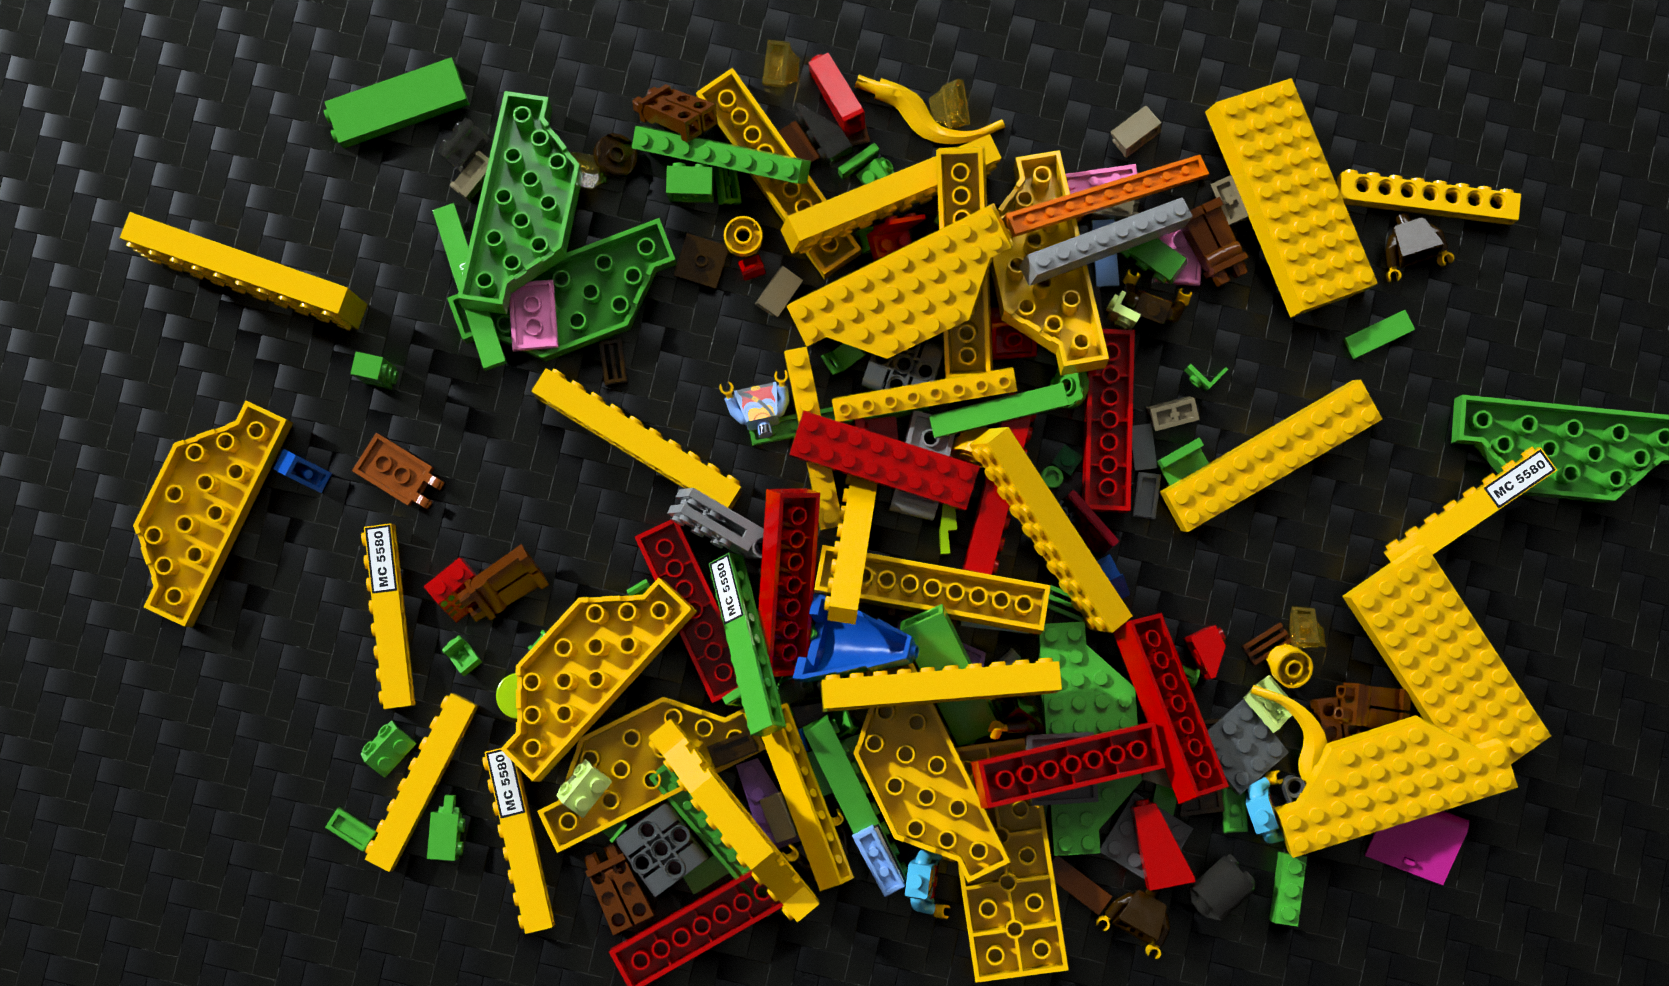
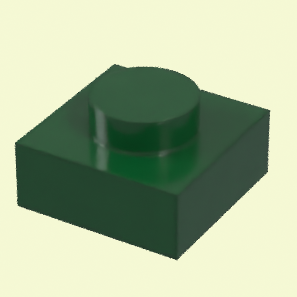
(1067, 460)

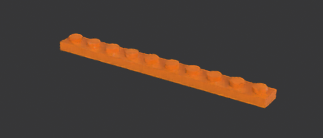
(1105, 195)

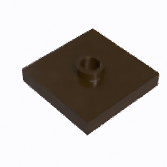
(701, 261)

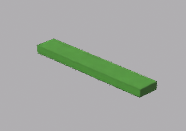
(999, 410)

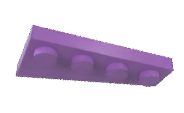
(757, 786)

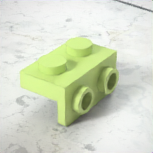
(1121, 315)
(1270, 712)
(583, 788)

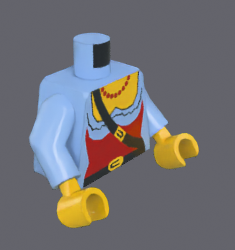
(759, 405)

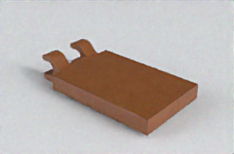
(396, 471)

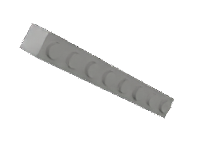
(1105, 241)

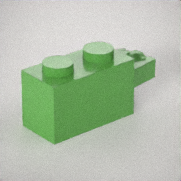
(446, 831)

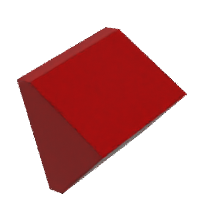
(752, 267)

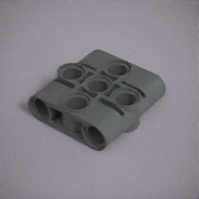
(931, 358)
(688, 858)

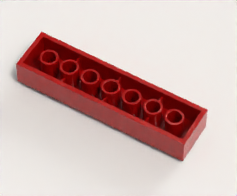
(1109, 427)
(884, 461)
(992, 512)
(788, 575)
(704, 635)
(1172, 706)
(1067, 765)
(691, 931)

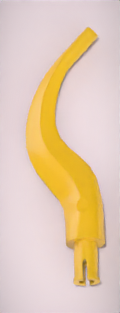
(917, 115)
(1314, 736)

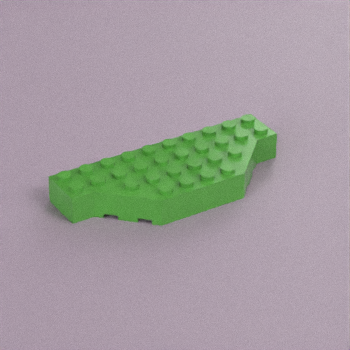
(522, 207)
(595, 289)
(1593, 449)
(1090, 701)

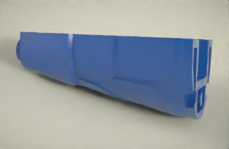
(852, 647)

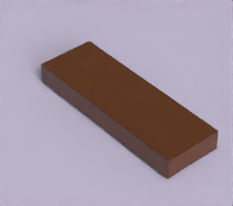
(1079, 885)

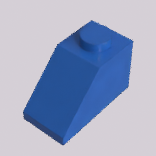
(302, 471)

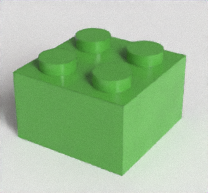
(690, 183)

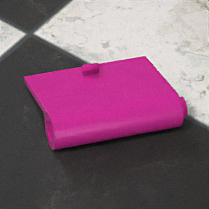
(1428, 841)

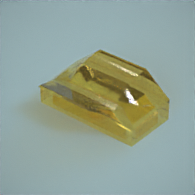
(780, 64)
(950, 105)
(591, 173)
(1305, 629)

